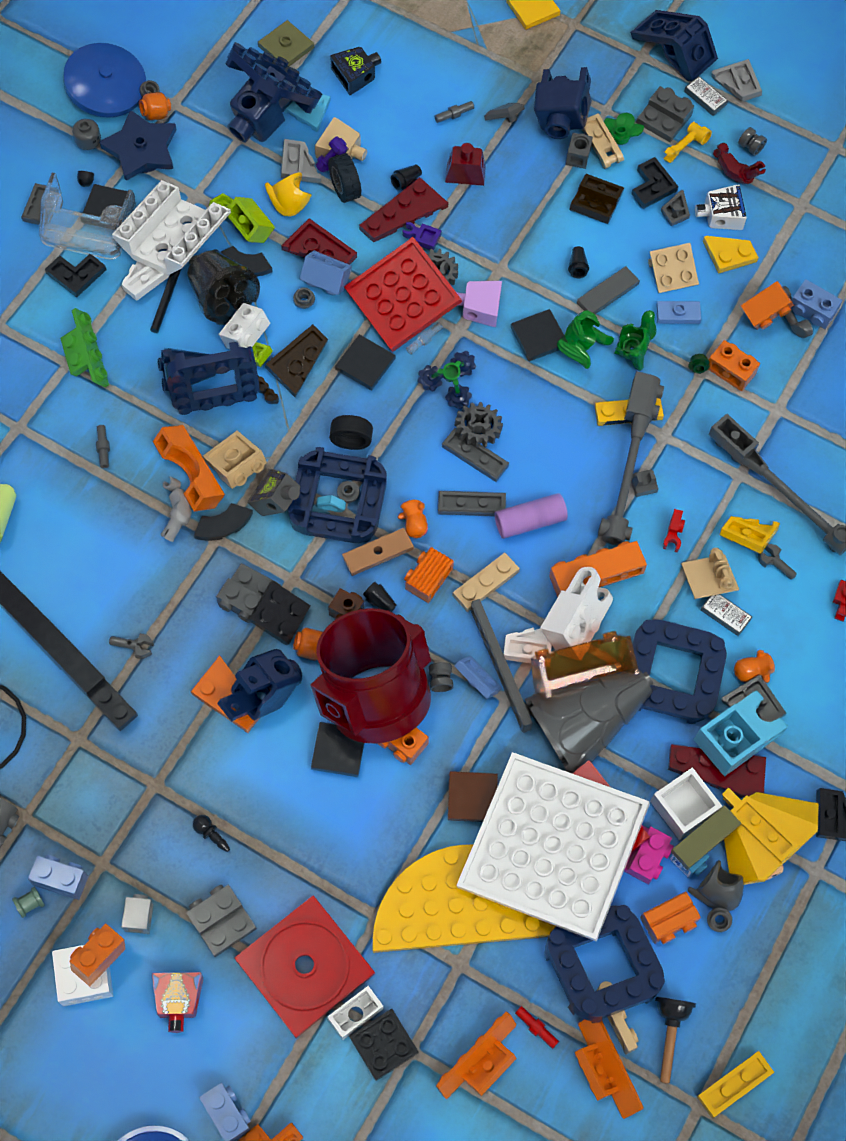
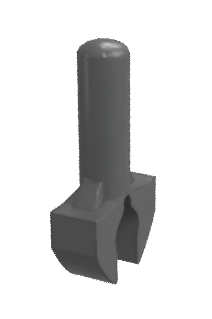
(776, 561)
(134, 644)

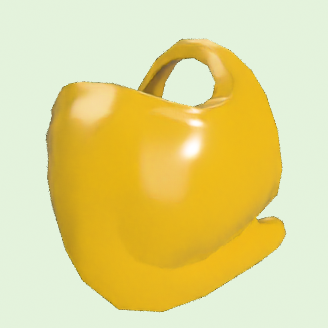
(287, 196)

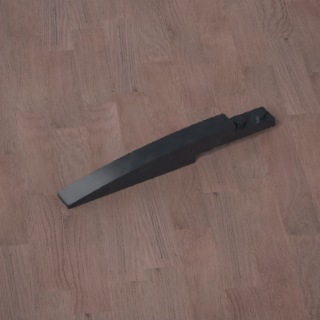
(64, 654)

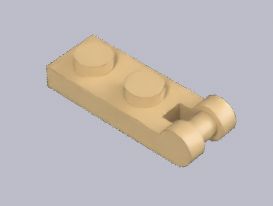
(602, 141)
(626, 1036)

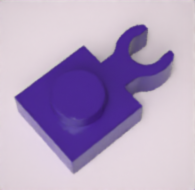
(425, 235)

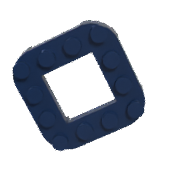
(256, 65)
(237, 359)
(344, 467)
(710, 673)
(620, 996)

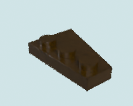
(297, 359)

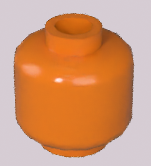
(154, 106)
(306, 643)

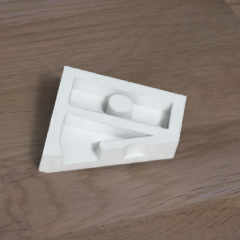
(142, 280)
(522, 645)

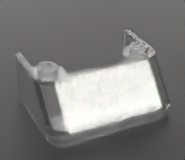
(79, 230)

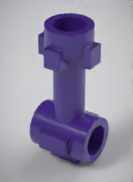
(338, 147)

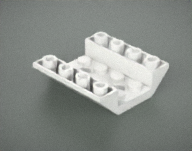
(159, 225)

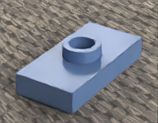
(678, 312)
(478, 677)

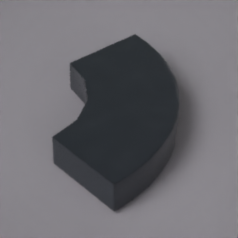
(256, 263)
(224, 524)

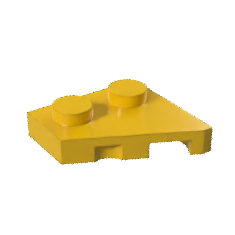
(729, 252)
(749, 532)

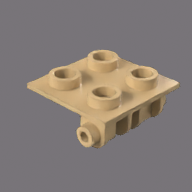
(673, 267)
(710, 575)

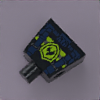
(354, 68)

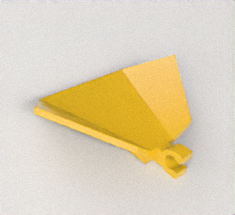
(769, 833)

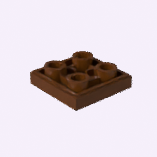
(470, 795)

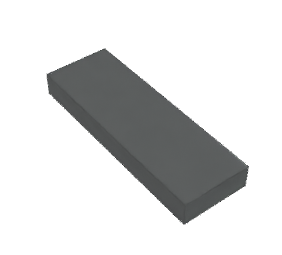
(608, 291)
(479, 458)
(470, 503)

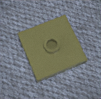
(286, 42)

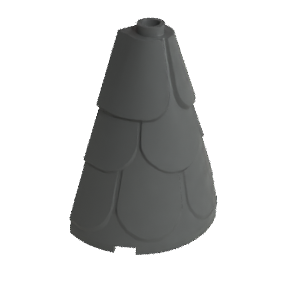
(589, 714)

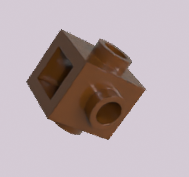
(344, 603)

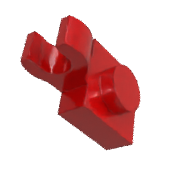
(676, 525)
(840, 599)

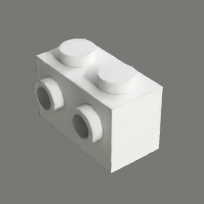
(245, 326)

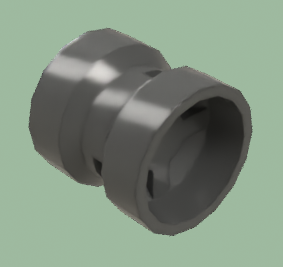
(752, 141)
(440, 677)

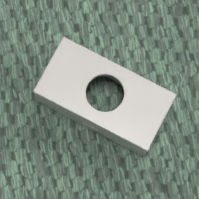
(366, 1001)

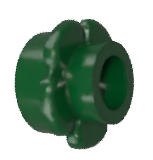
(699, 363)

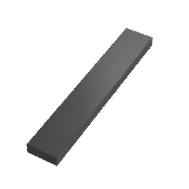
(501, 666)

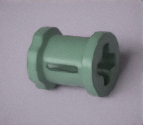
(28, 902)

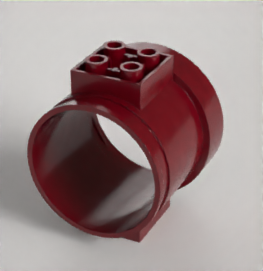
(380, 705)

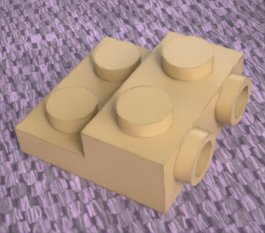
(235, 459)

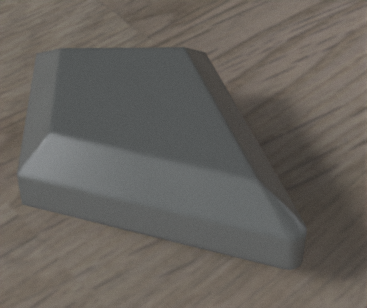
(508, 110)
(676, 209)

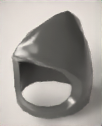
(720, 889)

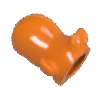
(416, 521)
(750, 667)

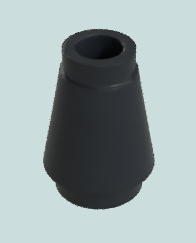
(404, 177)
(578, 263)
(379, 597)

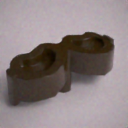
(270, 396)

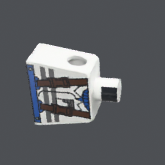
(723, 208)

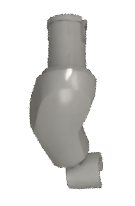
(180, 512)

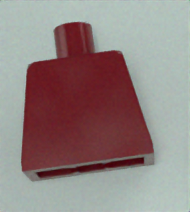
(466, 165)

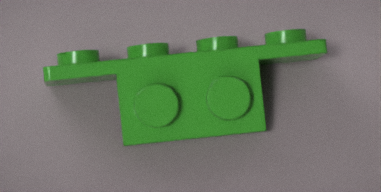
(82, 349)

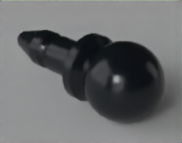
(203, 825)

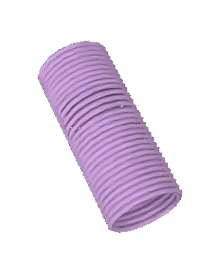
(530, 515)

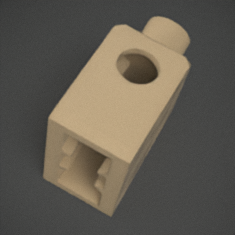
(343, 131)

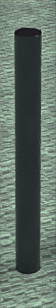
(164, 301)

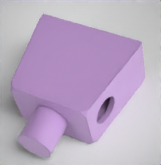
(481, 301)

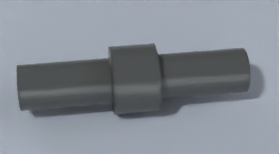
(454, 111)
(102, 446)

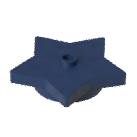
(141, 145)

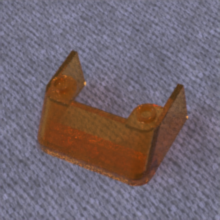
(582, 662)

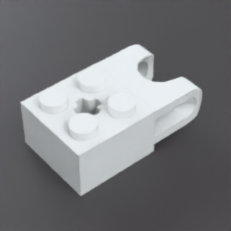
(577, 611)

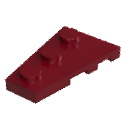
(313, 237)

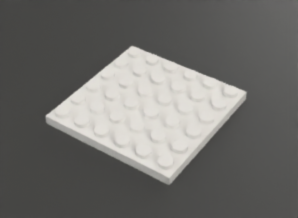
(553, 846)

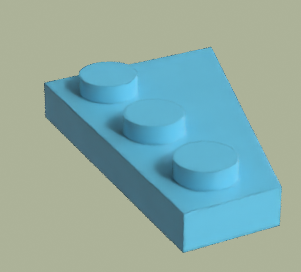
(316, 116)

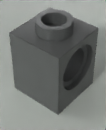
(579, 150)

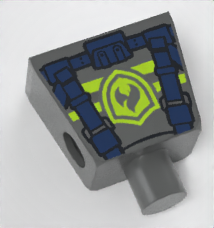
(274, 493)

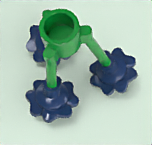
(458, 367)

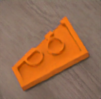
(216, 685)

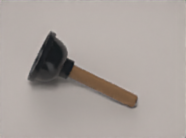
(674, 1012)

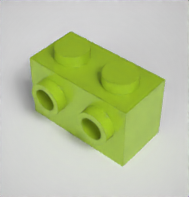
(250, 220)

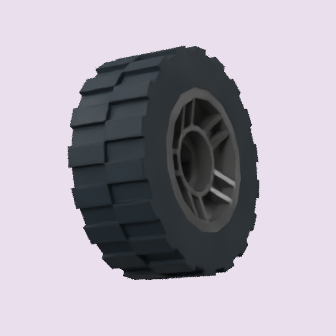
(344, 177)

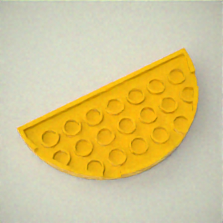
(430, 911)

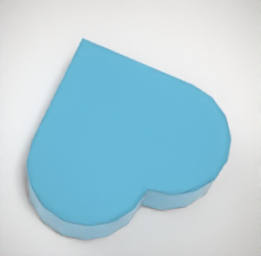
(331, 503)

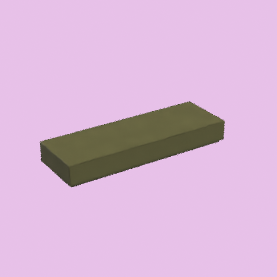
(706, 837)

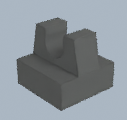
(644, 483)

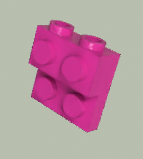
(646, 858)

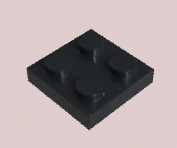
(279, 613)

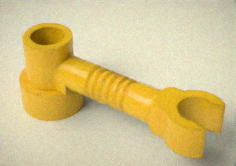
(695, 132)

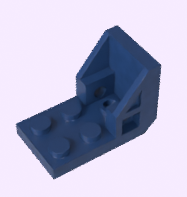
(683, 39)

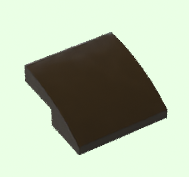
(596, 198)

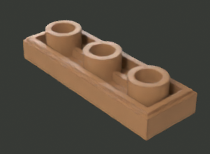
(389, 546)

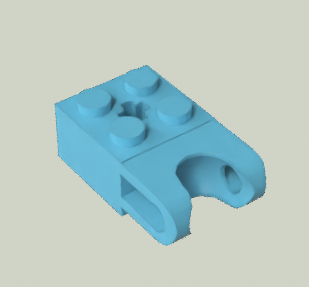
(738, 734)

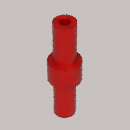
(537, 1027)

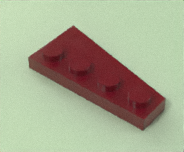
(408, 206)
(743, 780)

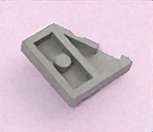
(739, 80)
(297, 159)

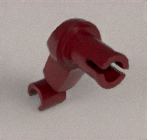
(733, 169)

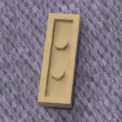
(486, 581)

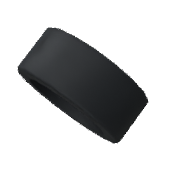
(351, 432)

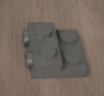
(666, 113)
(243, 592)
(220, 919)

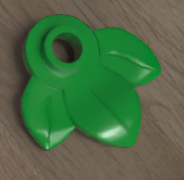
(623, 128)

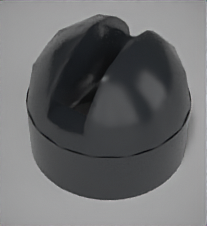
(85, 178)

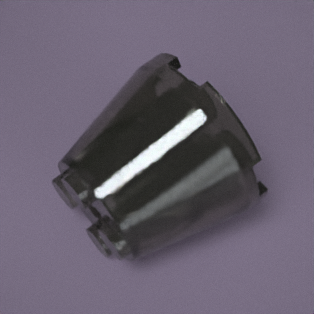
(221, 285)

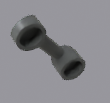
(803, 328)

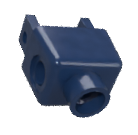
(562, 103)
(255, 112)
(263, 673)

